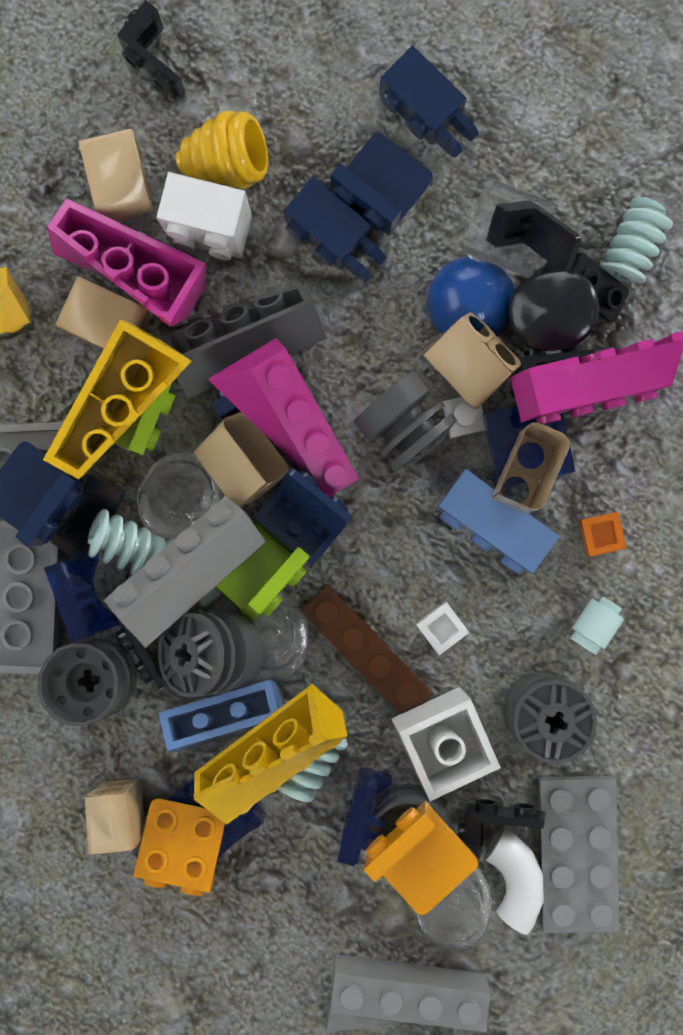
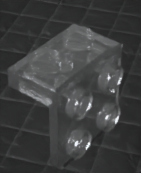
(514, 259)

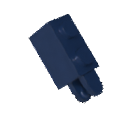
(426, 101)
(331, 228)

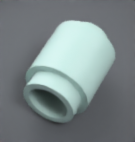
(597, 625)

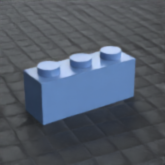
(495, 525)
(219, 716)

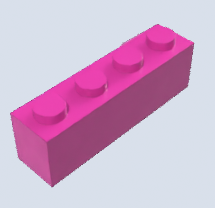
(144, 268)
(598, 379)
(282, 407)

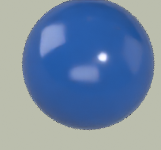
(470, 287)

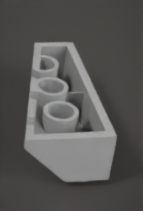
(185, 571)
(392, 993)

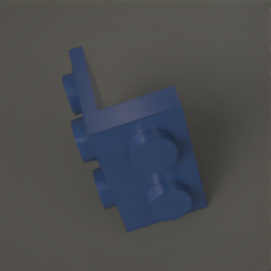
(381, 183)
(35, 494)
(303, 516)

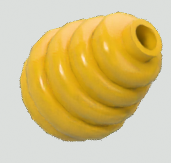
(226, 151)

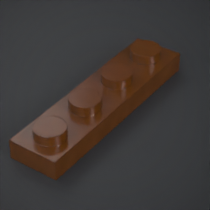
(366, 651)

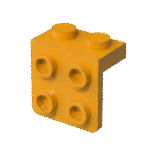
(179, 847)
(420, 858)

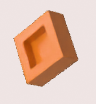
(602, 534)

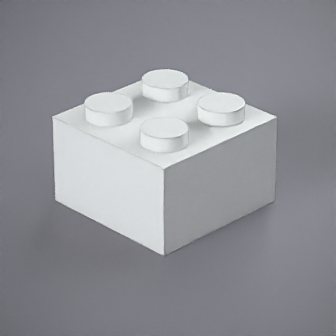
(204, 216)
(446, 743)

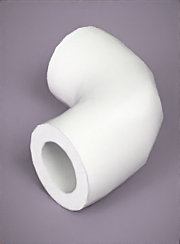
(522, 880)

